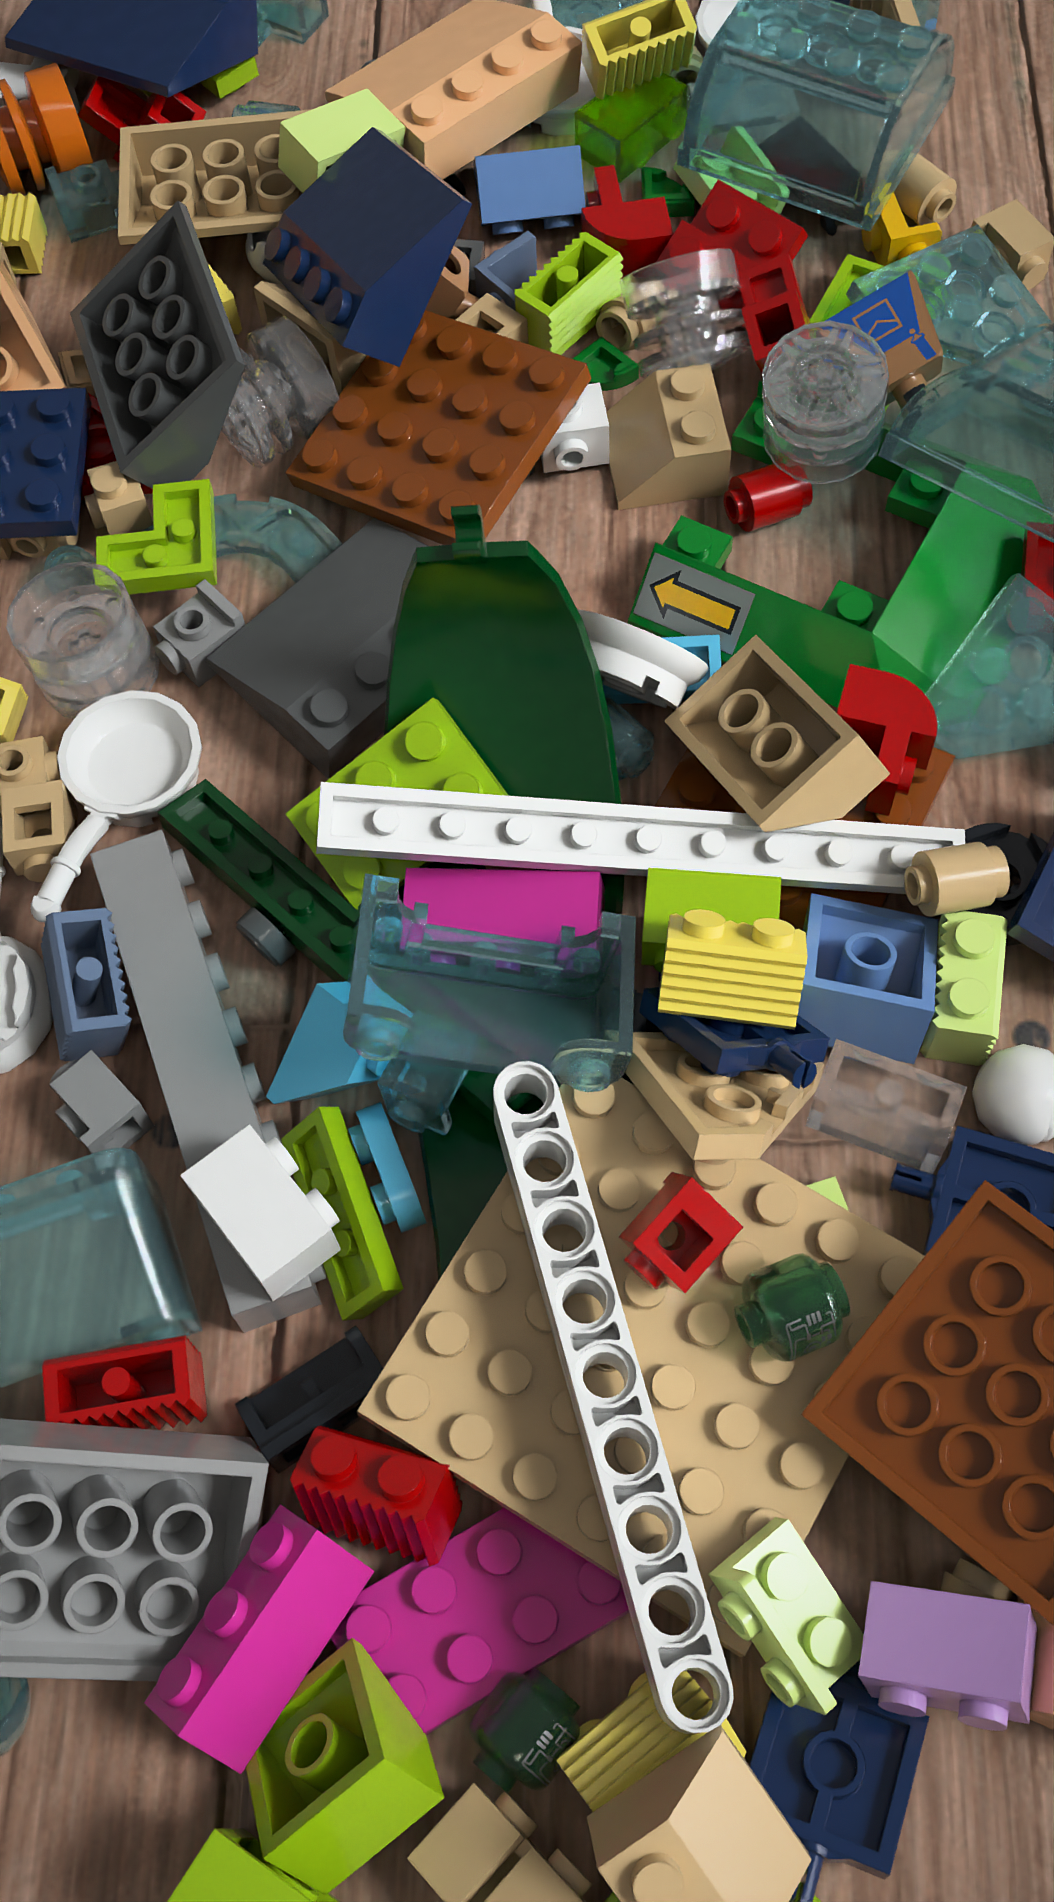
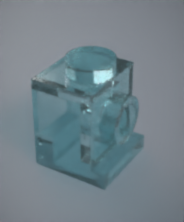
(86, 199)

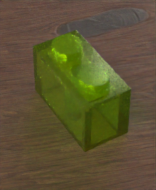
(631, 124)

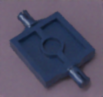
(736, 1047)
(973, 1156)
(840, 1776)

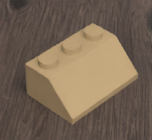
(775, 742)

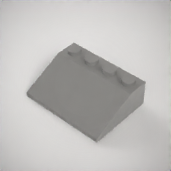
(116, 1543)

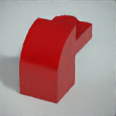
(115, 106)
(632, 227)
(771, 304)
(894, 723)

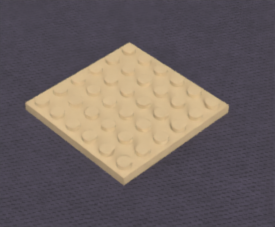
(488, 1390)

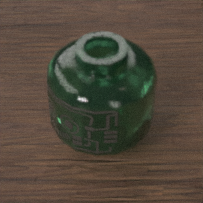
(792, 1307)
(524, 1730)

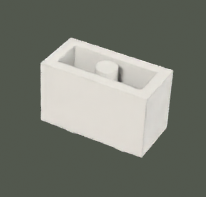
(263, 1210)

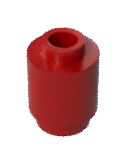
(765, 498)

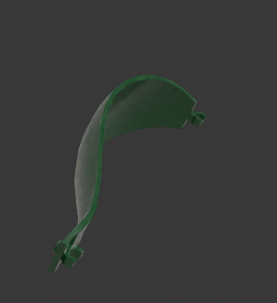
(518, 676)

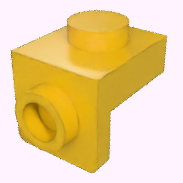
(893, 239)

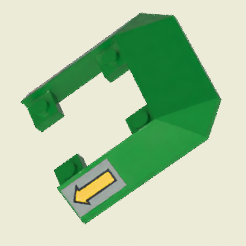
(911, 635)

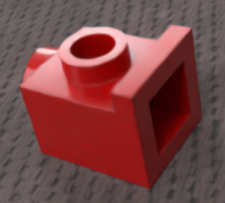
(702, 1234)

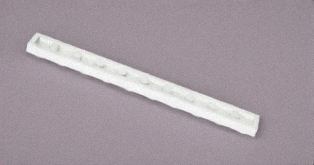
(614, 837)

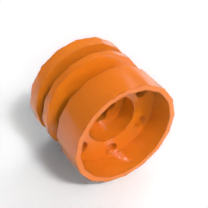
(39, 129)

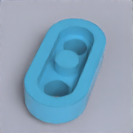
(396, 1194)

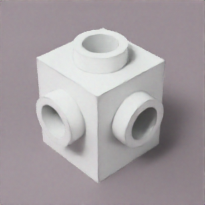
(582, 435)

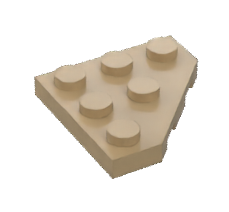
(712, 1113)

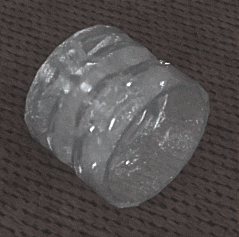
(684, 304)
(278, 393)
(824, 401)
(81, 636)

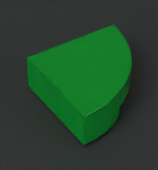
(677, 197)
(608, 365)

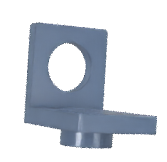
(507, 269)

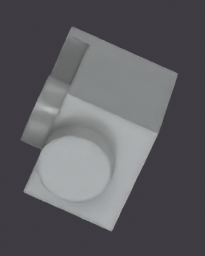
(196, 632)
(98, 1105)

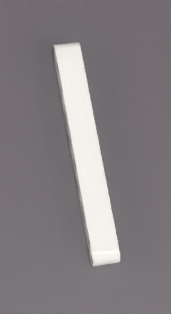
(604, 1419)

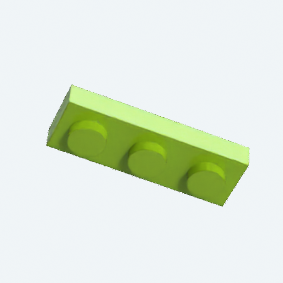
(363, 1269)

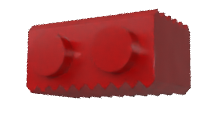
(127, 1386)
(377, 1494)

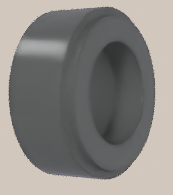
(265, 937)

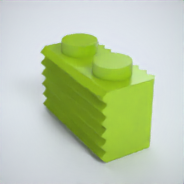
(569, 293)

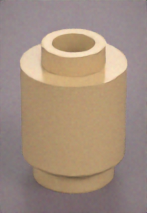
(926, 192)
(956, 878)

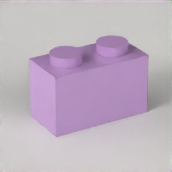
(949, 1654)

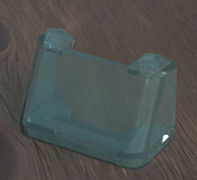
(487, 996)
(87, 1263)

